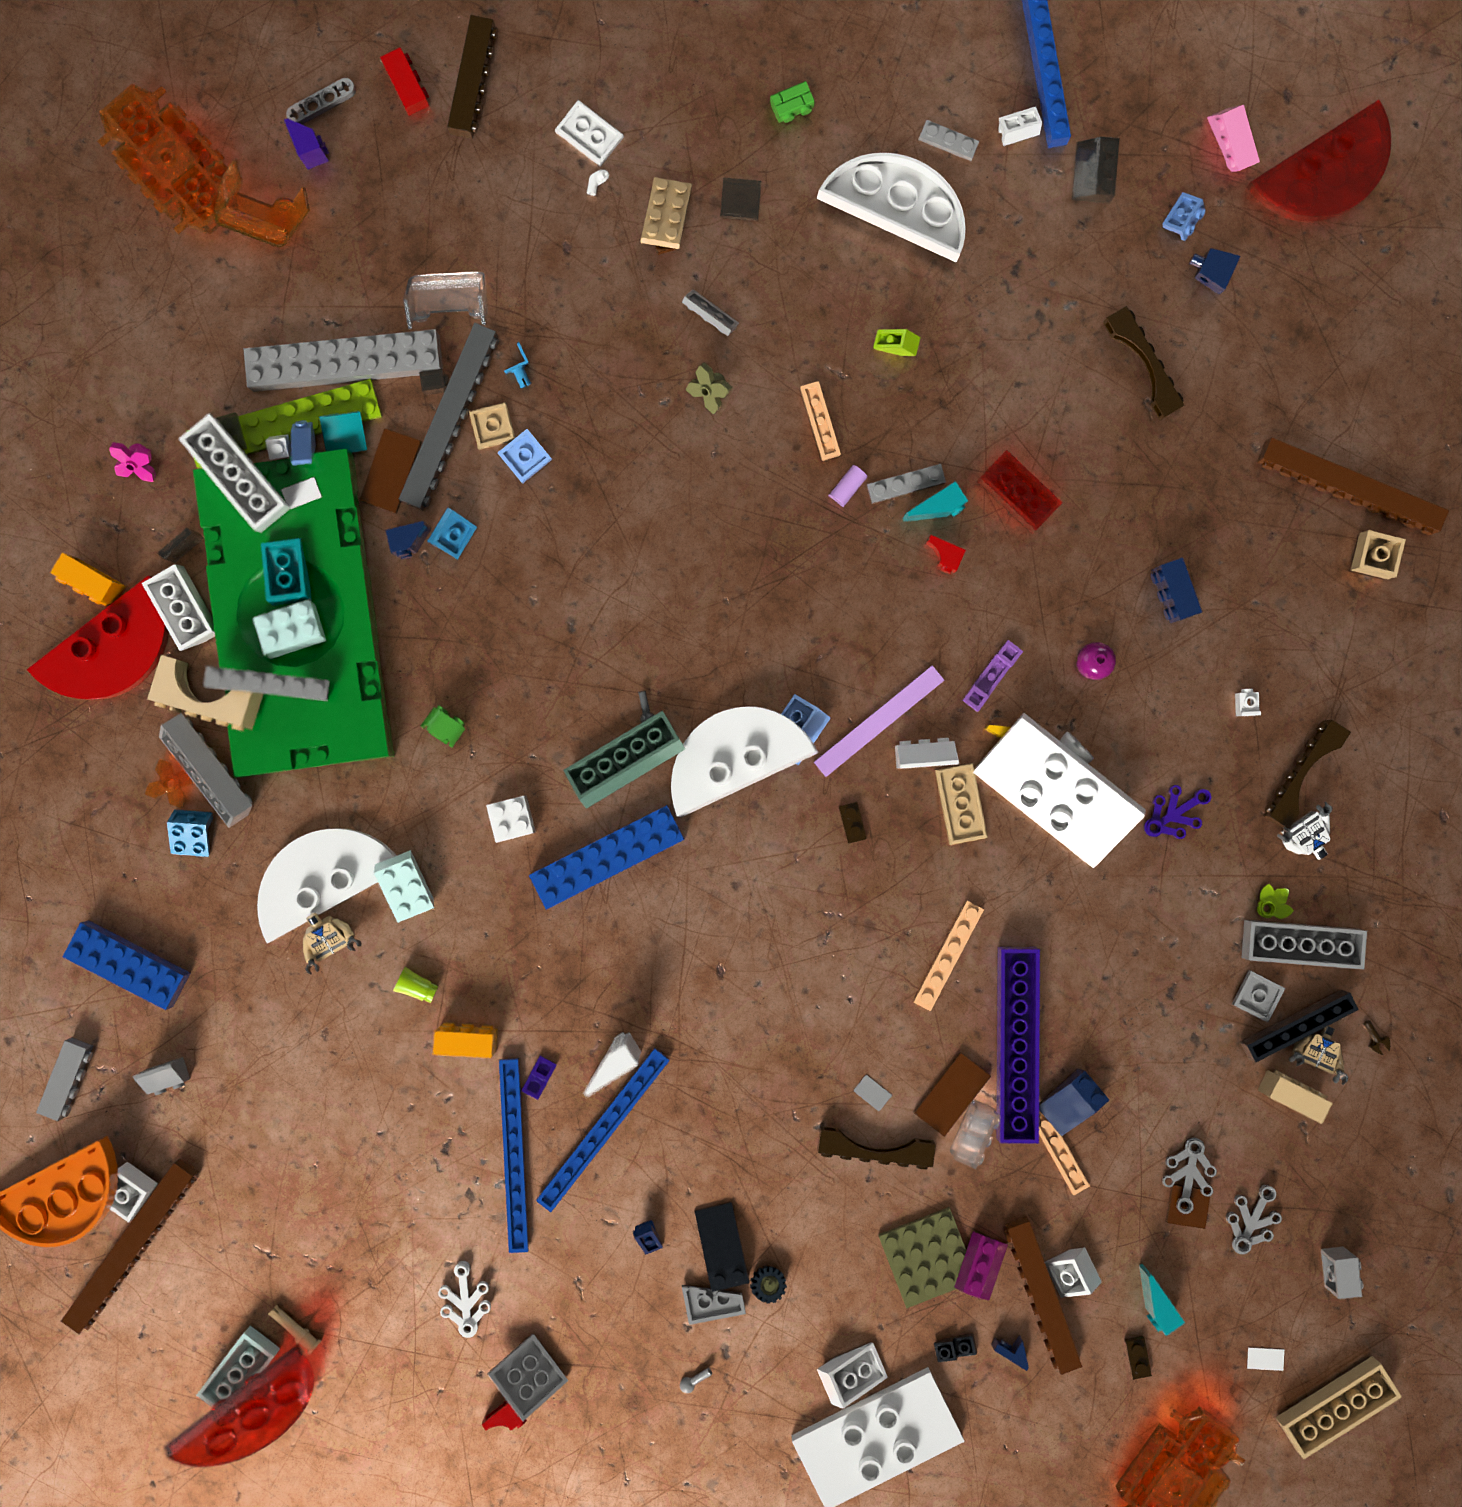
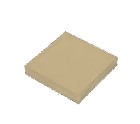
(492, 425)

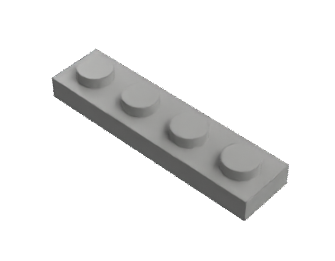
(906, 483)

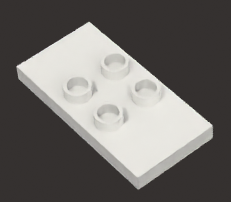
(1059, 790)
(877, 1438)

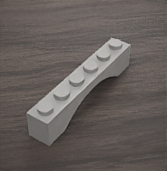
(266, 683)

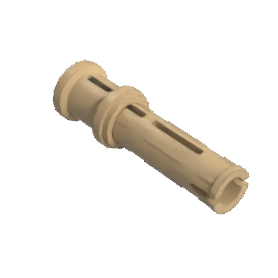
(302, 1335)

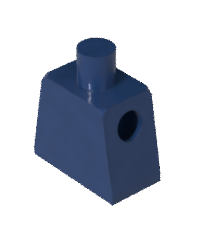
(1215, 268)

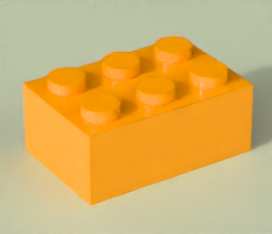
(87, 580)
(465, 1040)

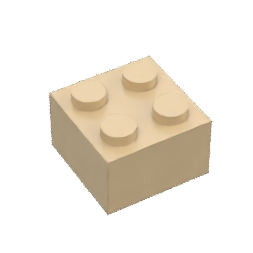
(1378, 554)

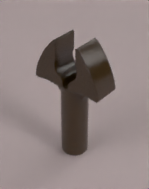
(1376, 1038)

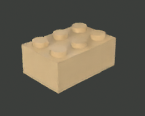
(1295, 1095)

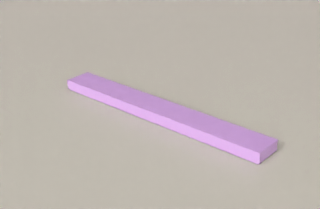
(878, 721)

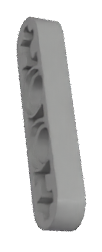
(319, 98)

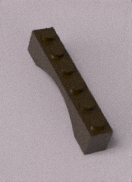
(1123, 328)
(1286, 804)
(915, 1152)

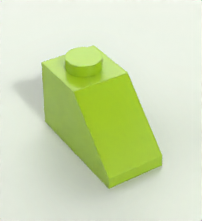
(897, 342)

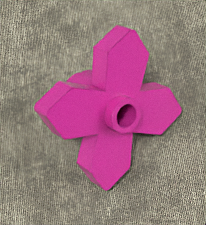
(133, 460)

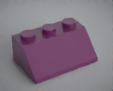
(980, 1266)

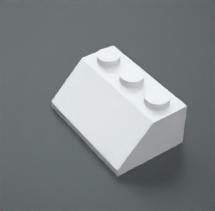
(926, 753)

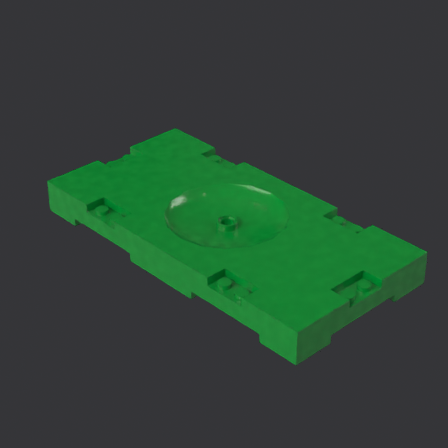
(287, 729)

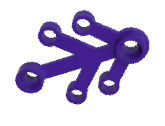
(1173, 813)

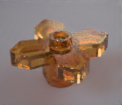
(159, 788)

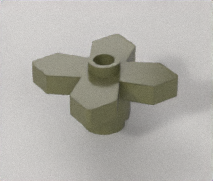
(710, 386)

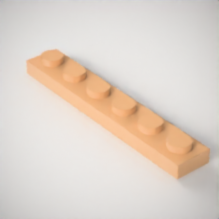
(948, 955)

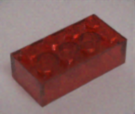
(1019, 492)

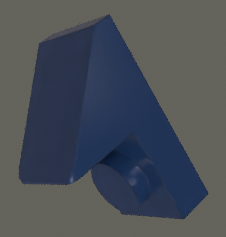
(647, 1237)
(1015, 1353)

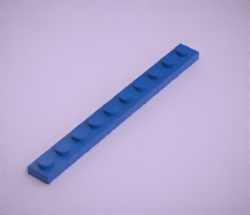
(602, 1130)
(513, 1155)

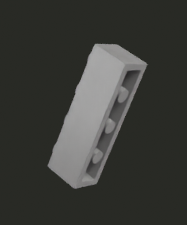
(65, 1079)

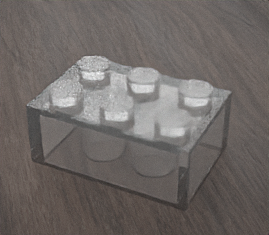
(975, 1134)

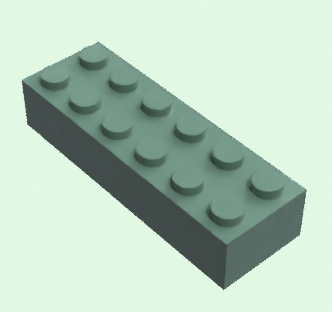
(624, 759)

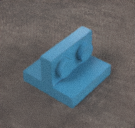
(452, 533)

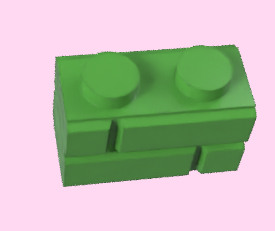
(792, 102)

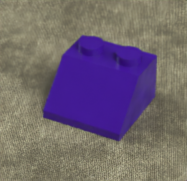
(307, 144)

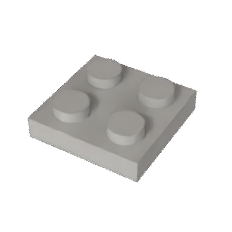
(1258, 996)

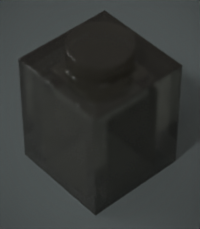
(434, 381)

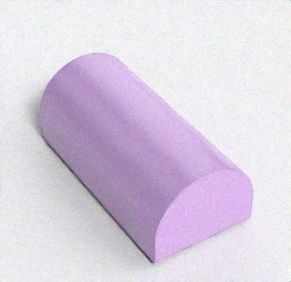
(848, 485)

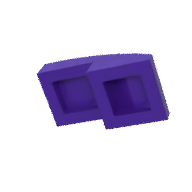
(538, 1078)

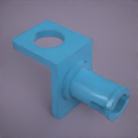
(519, 370)

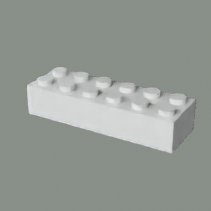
(234, 473)

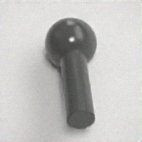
(645, 706)

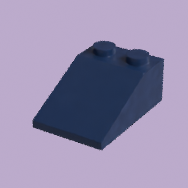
(1072, 1102)

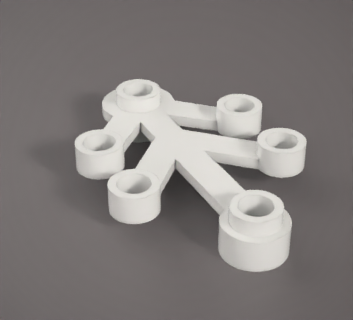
(465, 1303)

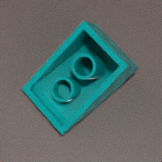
(941, 505)
(285, 572)
(1160, 1309)

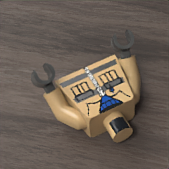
(326, 938)
(1321, 1053)

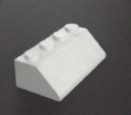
(180, 607)

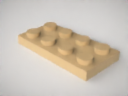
(666, 213)

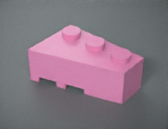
(1234, 137)

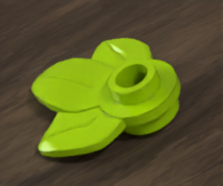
(1276, 901)

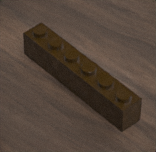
(471, 77)

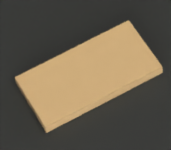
(961, 804)

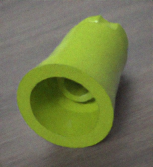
(415, 986)

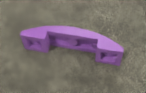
(992, 675)

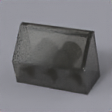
(1095, 169)

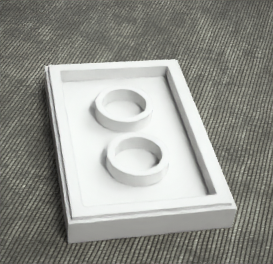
(589, 133)

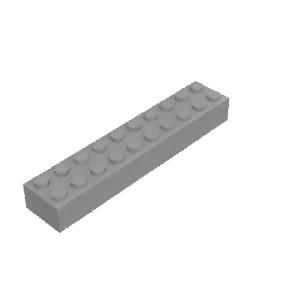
(342, 360)

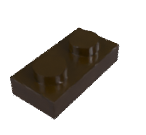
(852, 822)
(1137, 1357)

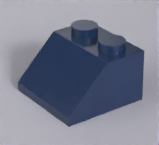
(407, 539)

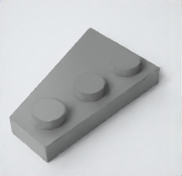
(705, 1305)

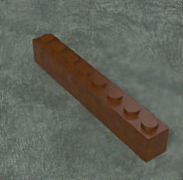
(1043, 1295)

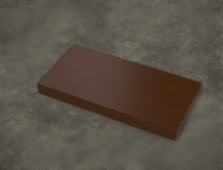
(390, 470)
(952, 1094)

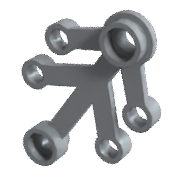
(1190, 1172)
(1252, 1222)

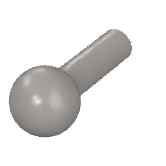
(688, 1384)

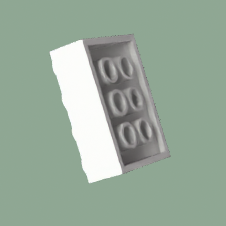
(620, 1058)

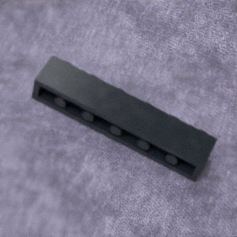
(1299, 1025)

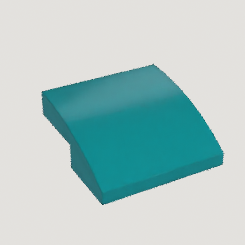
(343, 431)

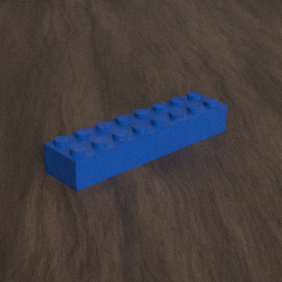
(606, 857)

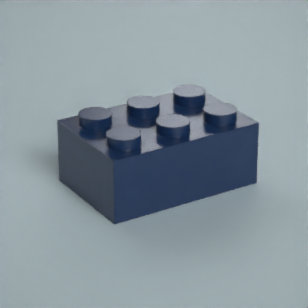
(1175, 590)

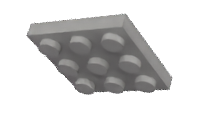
(527, 1377)

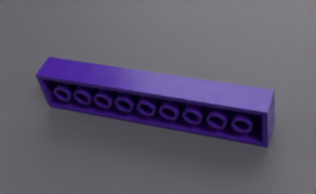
(1018, 1044)

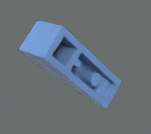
(302, 442)

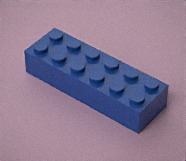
(126, 965)

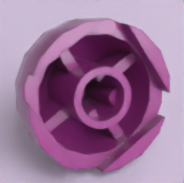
(1096, 661)

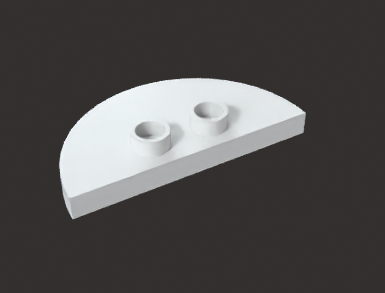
(900, 198)
(734, 753)
(316, 876)

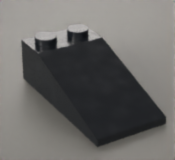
(722, 1246)

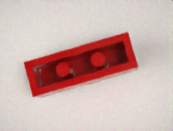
(405, 80)

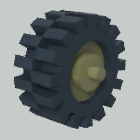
(768, 1284)

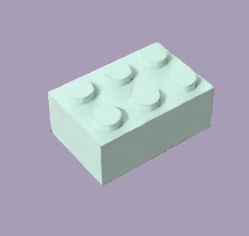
(289, 629)
(404, 886)

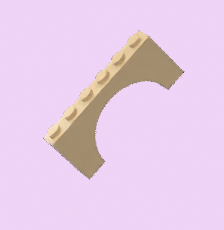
(172, 689)

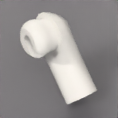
(596, 179)

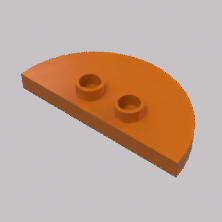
(62, 1198)

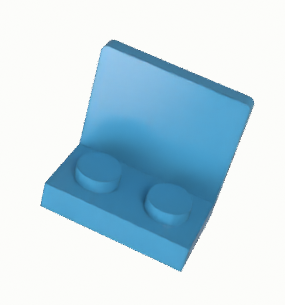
(189, 832)

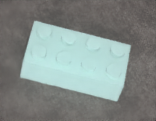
(247, 1357)

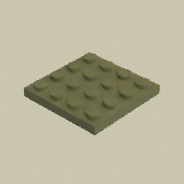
(925, 1256)

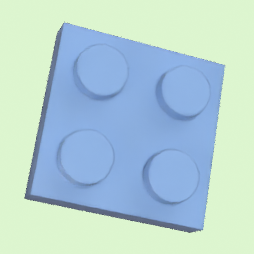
(524, 456)

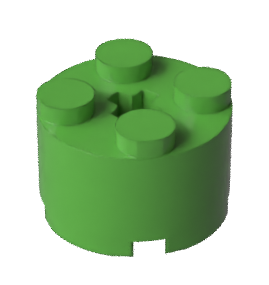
(443, 726)

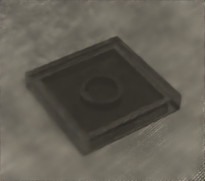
(740, 199)
(180, 545)

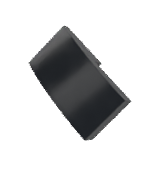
(954, 1347)

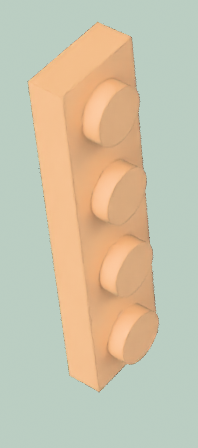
(820, 421)

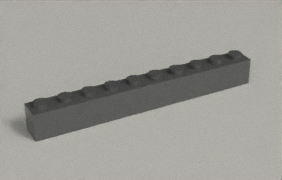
(448, 417)

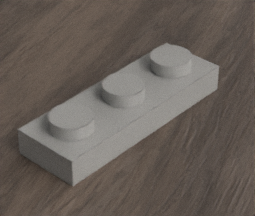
(948, 140)
(710, 312)

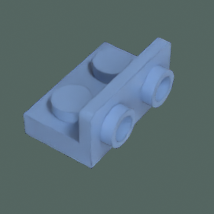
(1185, 215)

